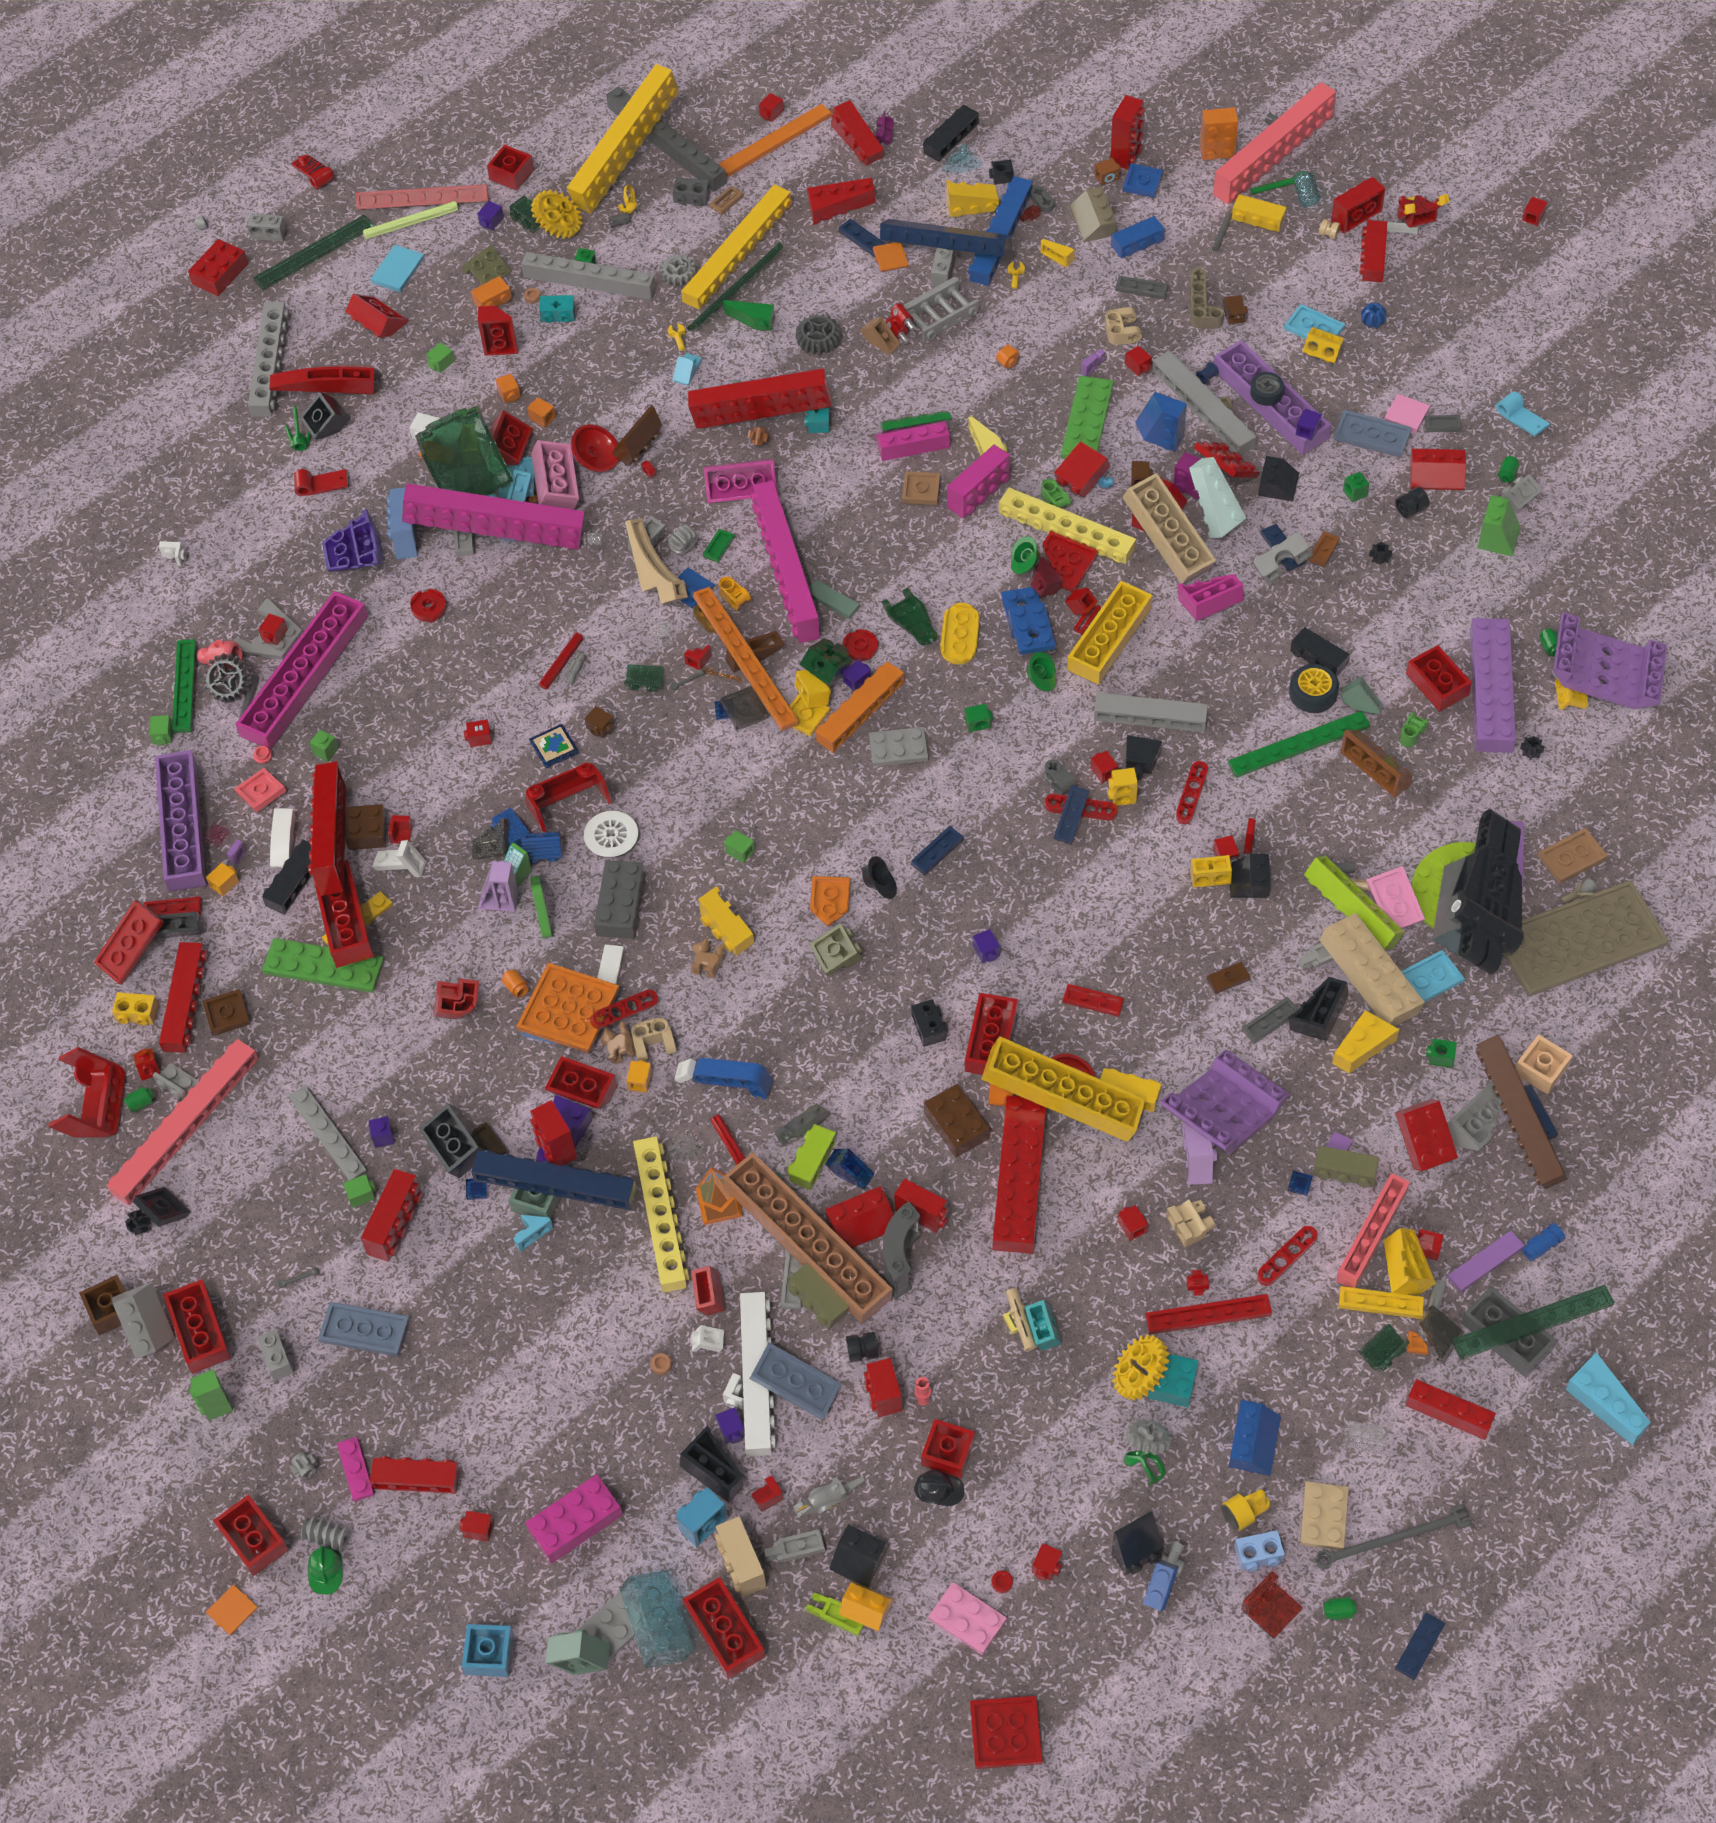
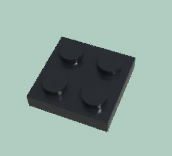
(161, 1206)

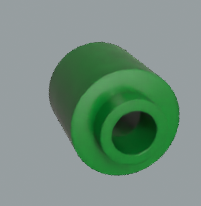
(1508, 469)
(1549, 641)
(139, 1099)
(1339, 1608)

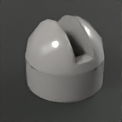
(200, 223)

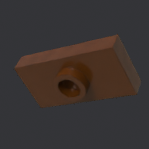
(1228, 978)

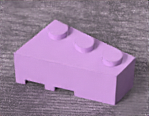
(499, 888)
(1199, 1156)

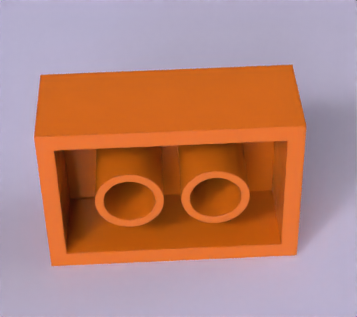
(1218, 133)

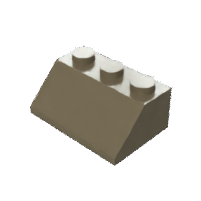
(1093, 215)

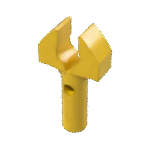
(1015, 273)
(677, 335)

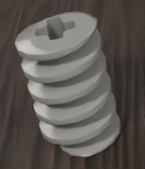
(325, 1534)

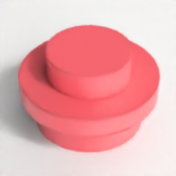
(262, 754)

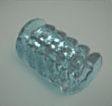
(1306, 188)

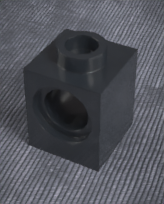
(1001, 171)

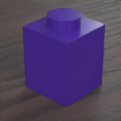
(490, 215)
(1308, 424)
(856, 674)
(986, 946)
(381, 1132)
(730, 1426)

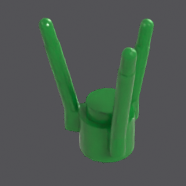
(298, 441)

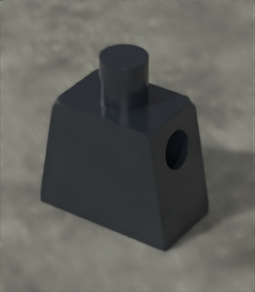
(1142, 754)

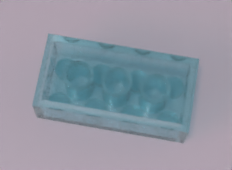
(656, 1619)

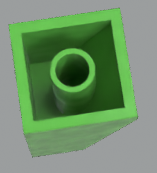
(1499, 527)

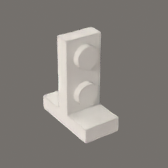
(404, 858)

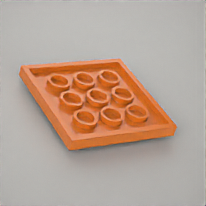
(563, 1007)

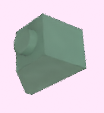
(1361, 697)

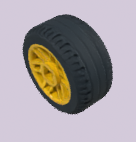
(1313, 688)

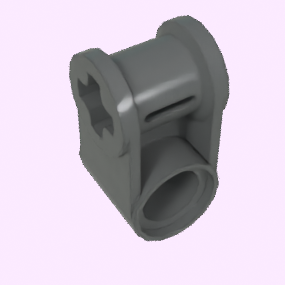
(1058, 777)

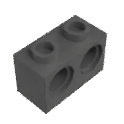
(691, 191)

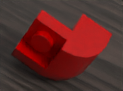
(455, 999)

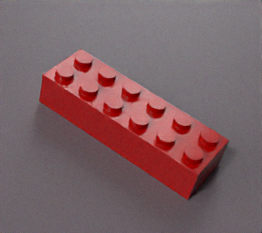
(345, 923)

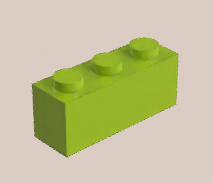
(811, 1156)

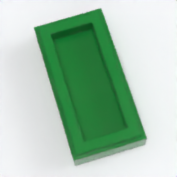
(718, 545)

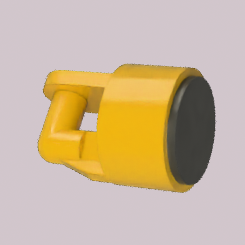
(1241, 1510)

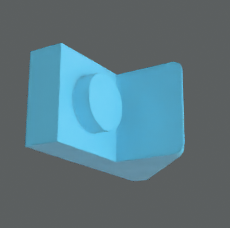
(686, 368)
(536, 1228)

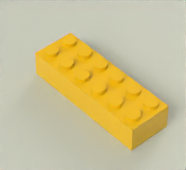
(1109, 632)

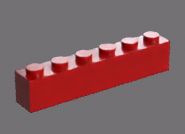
(183, 997)

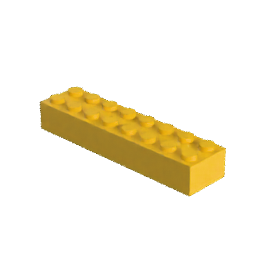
(1063, 1089)

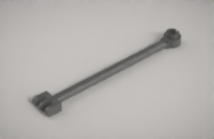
(1454, 1518)

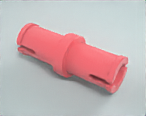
(922, 1391)

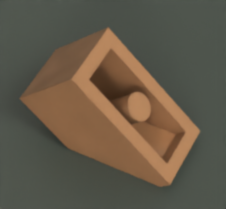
(880, 335)

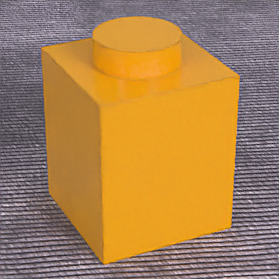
(222, 879)
(639, 1076)

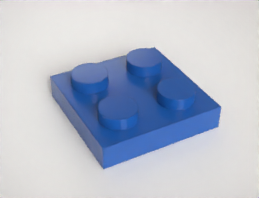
(1142, 180)

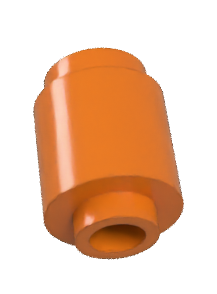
(515, 983)

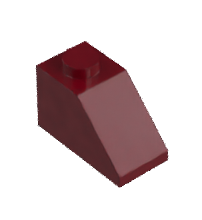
(1045, 579)

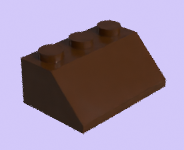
(638, 437)

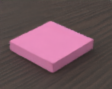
(1407, 412)

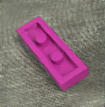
(355, 1469)

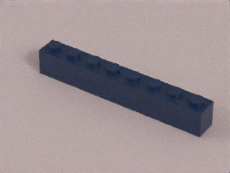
(946, 237)
(554, 1179)

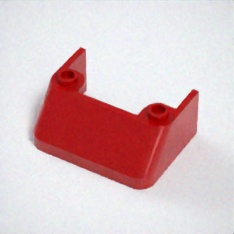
(563, 786)
(102, 1096)

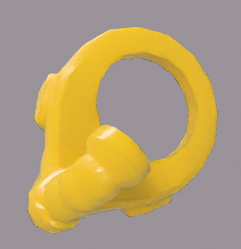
(630, 205)

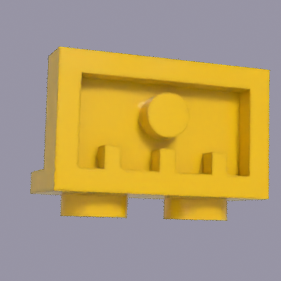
(1570, 697)

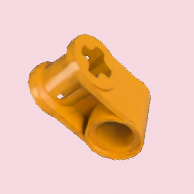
(733, 592)

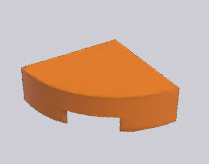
(1416, 1344)

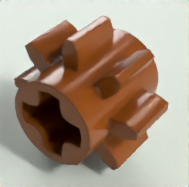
(758, 436)

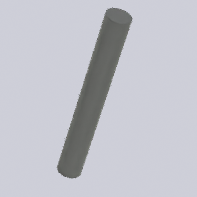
(1222, 230)
(249, 695)

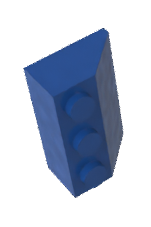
(1254, 1438)

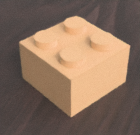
(1543, 1064)

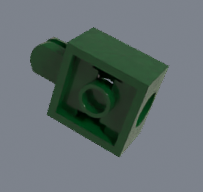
(826, 660)

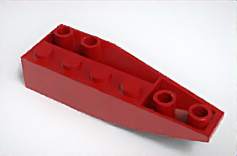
(327, 379)

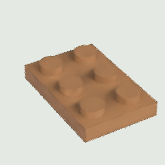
(1572, 855)

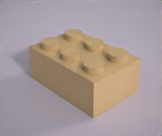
(739, 1557)

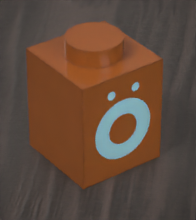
(1107, 171)

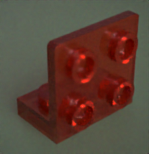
(1270, 1606)

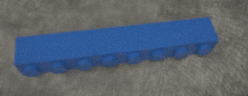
(1004, 222)

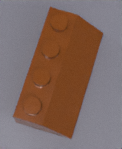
(1375, 762)

